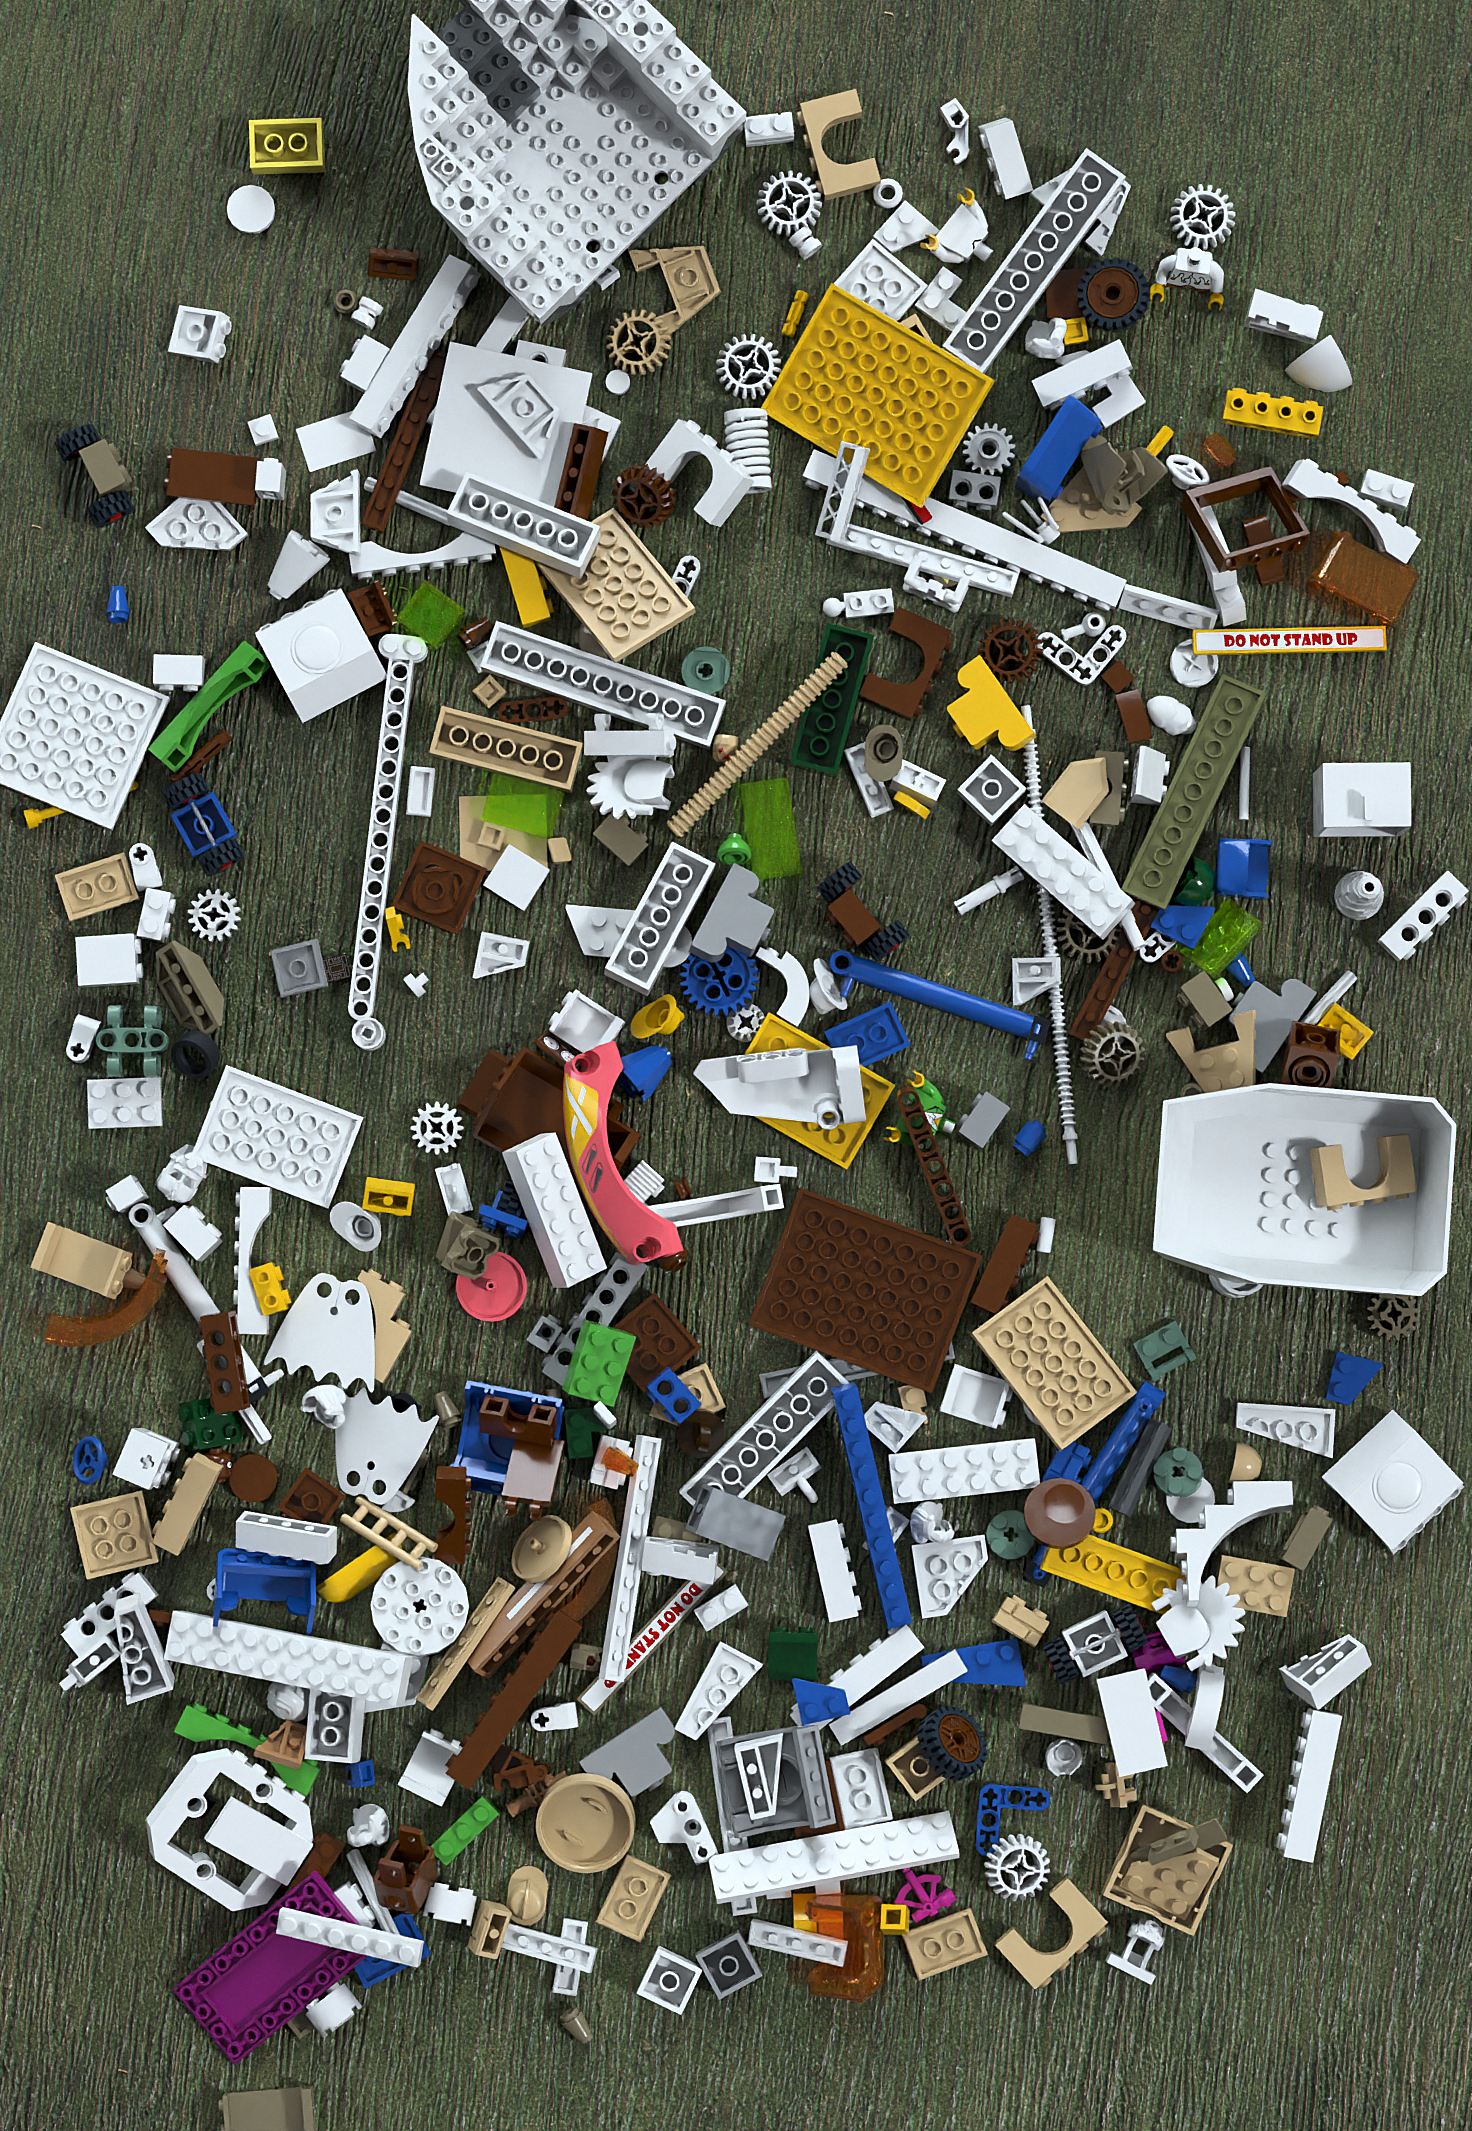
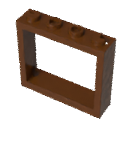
(1235, 487)

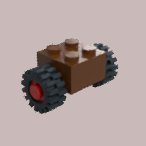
(854, 918)

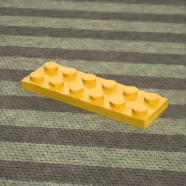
(1114, 1571)

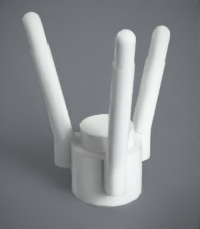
(1046, 531)

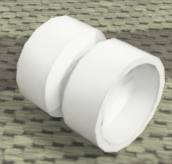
(368, 1034)

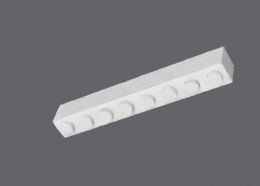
(415, 346)

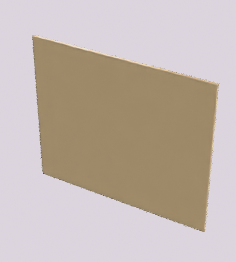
(470, 825)

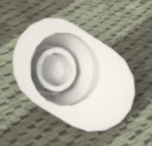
(825, 989)
(356, 1225)

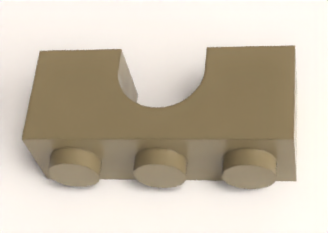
(1109, 810)

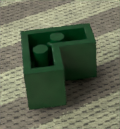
(579, 1429)

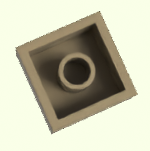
(1203, 1001)

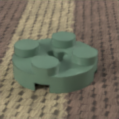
(696, 660)
(1178, 1459)
(1000, 1544)

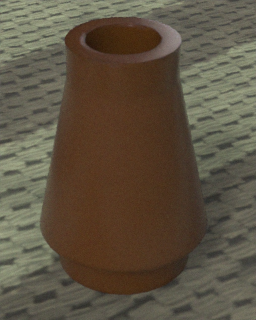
(473, 633)

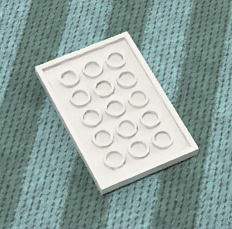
(277, 1136)

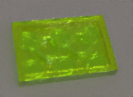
(522, 806)
(1223, 938)

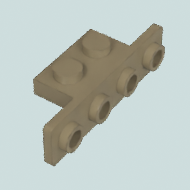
(1200, 1836)

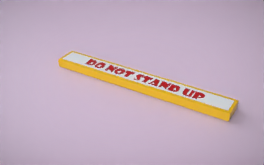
(1289, 640)

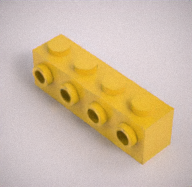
(1272, 414)

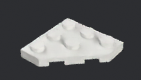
(196, 526)
(946, 1571)

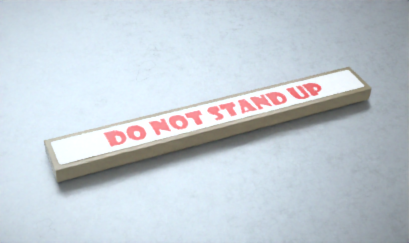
(650, 1638)

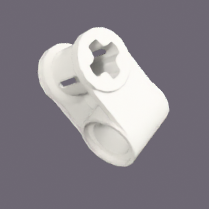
(145, 872)
(84, 1034)
(560, 1717)

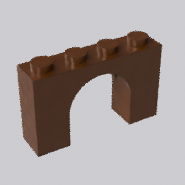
(906, 698)

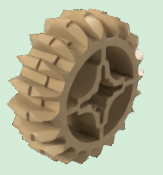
(647, 339)

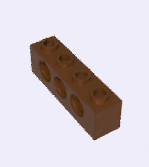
(231, 1350)

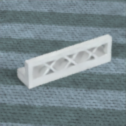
(848, 496)

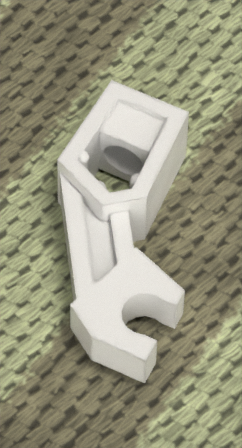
(960, 142)

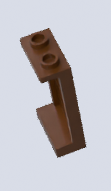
(211, 477)

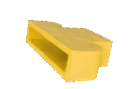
(987, 710)

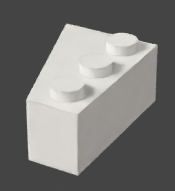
(1005, 158)
(1283, 317)
(680, 1559)
(1327, 1672)
(759, 1772)

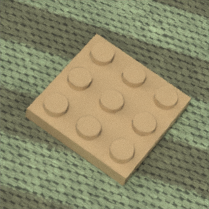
(114, 1534)

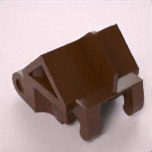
(517, 1768)

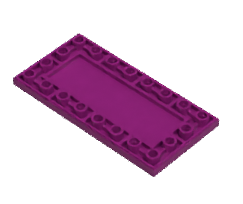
(266, 1976)

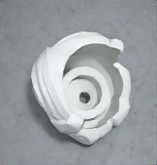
(1046, 339)
(327, 1405)
(927, 1523)
(288, 1701)
(370, 1826)

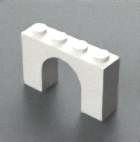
(728, 482)

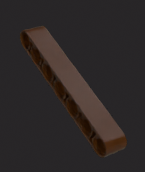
(937, 1177)

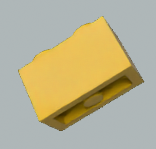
(388, 1196)

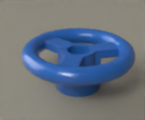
(92, 1460)

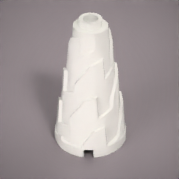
(1359, 895)

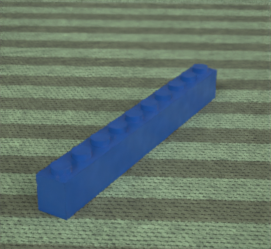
(871, 1505)

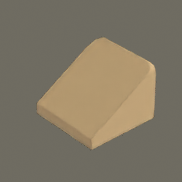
(559, 850)

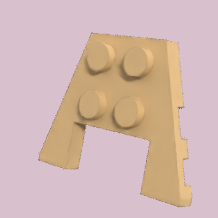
(687, 276)
(1222, 1065)

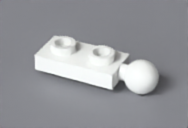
(861, 604)

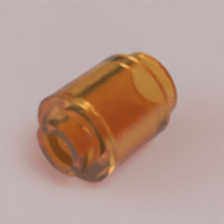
(1219, 450)

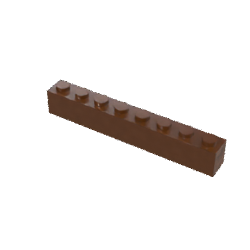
(514, 1699)

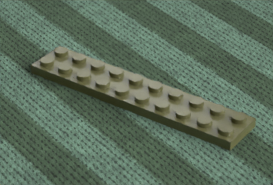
(1193, 792)

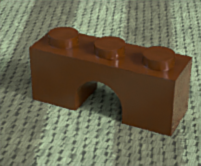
(500, 1420)

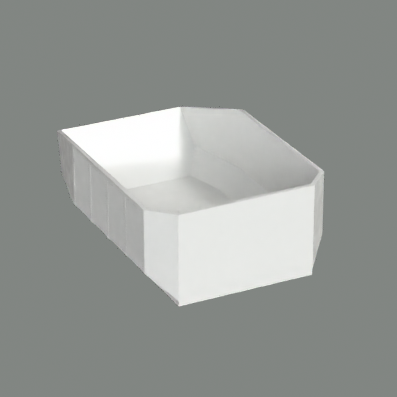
(1244, 1196)

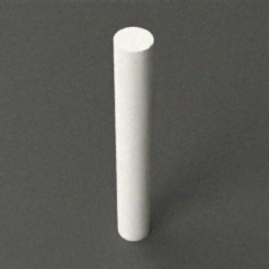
(1244, 783)

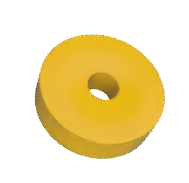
(911, 805)

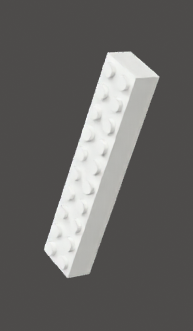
(1034, 261)
(601, 684)
(289, 1658)

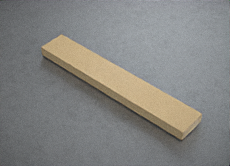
(465, 1643)

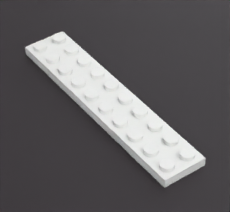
(833, 1857)

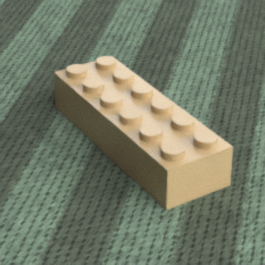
(506, 749)

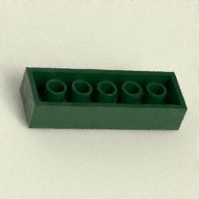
(829, 717)

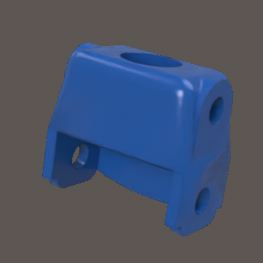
(1242, 868)

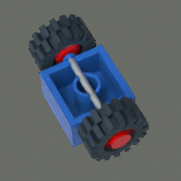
(203, 824)

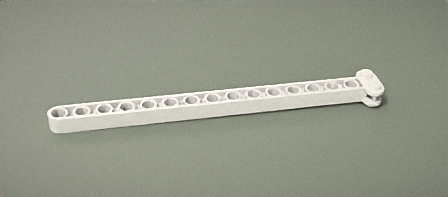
(404, 652)

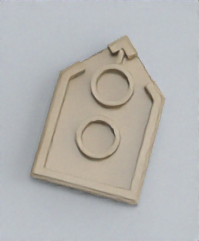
(1079, 790)
(702, 1386)

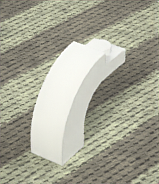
(798, 993)
(1205, 1707)

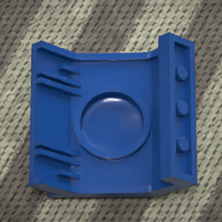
(487, 1454)

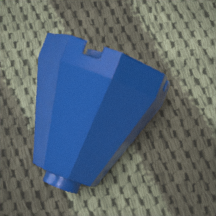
(644, 1071)

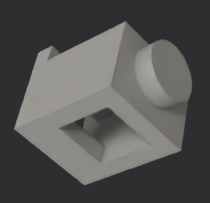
(538, 1339)

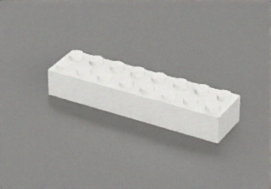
(770, 1431)

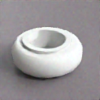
(891, 202)

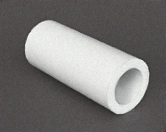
(1046, 1235)

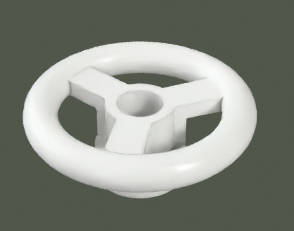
(1184, 475)

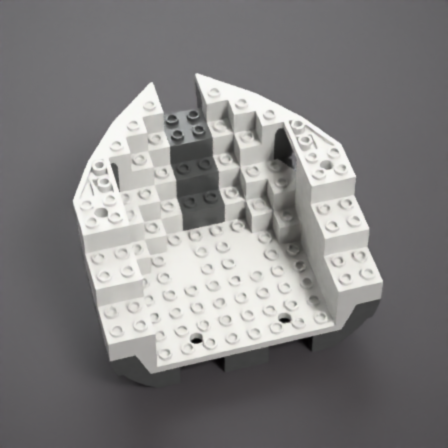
(550, 132)

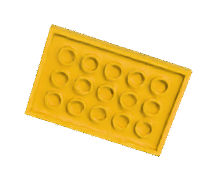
(845, 1139)

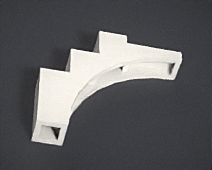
(1247, 1502)

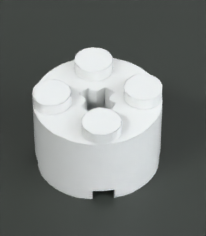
(449, 1904)
(333, 2009)

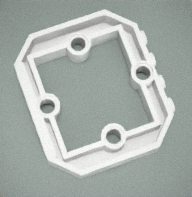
(173, 1810)

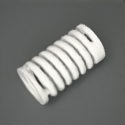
(750, 438)

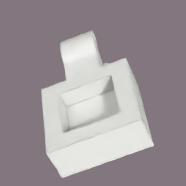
(769, 1170)

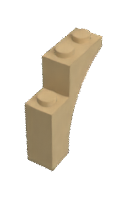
(389, 1335)

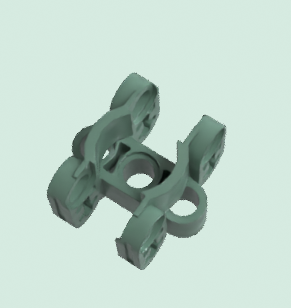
(119, 1046)

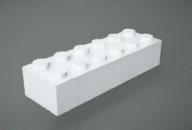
(523, 525)
(1063, 872)
(659, 919)
(554, 1210)
(964, 1470)
(1309, 1784)

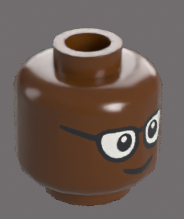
(221, 1457)

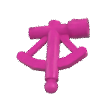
(928, 1905)

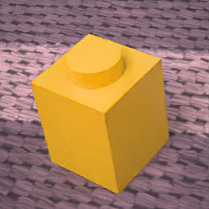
(894, 1919)

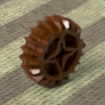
(637, 500)
(1017, 642)

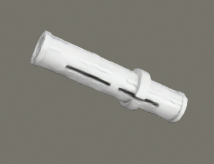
(989, 890)

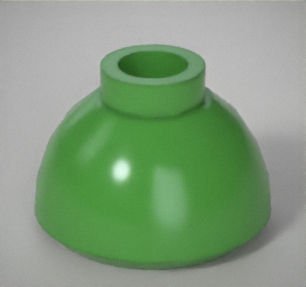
(734, 850)

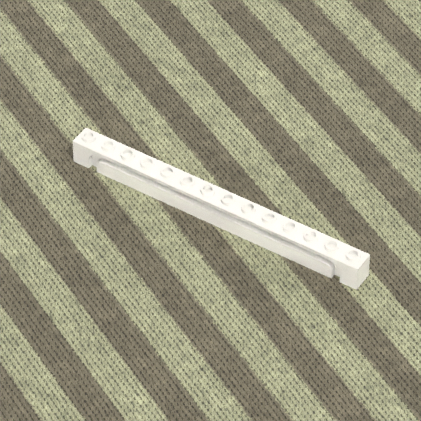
(978, 537)

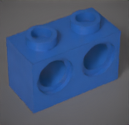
(677, 1391)

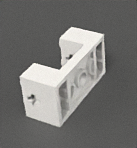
(147, 1458)

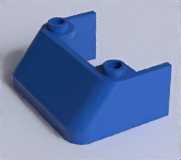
(1058, 450)
(264, 1578)

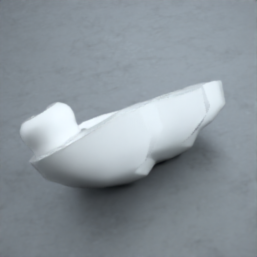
(1171, 715)

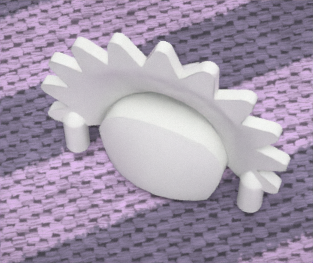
(630, 785)
(1202, 1627)

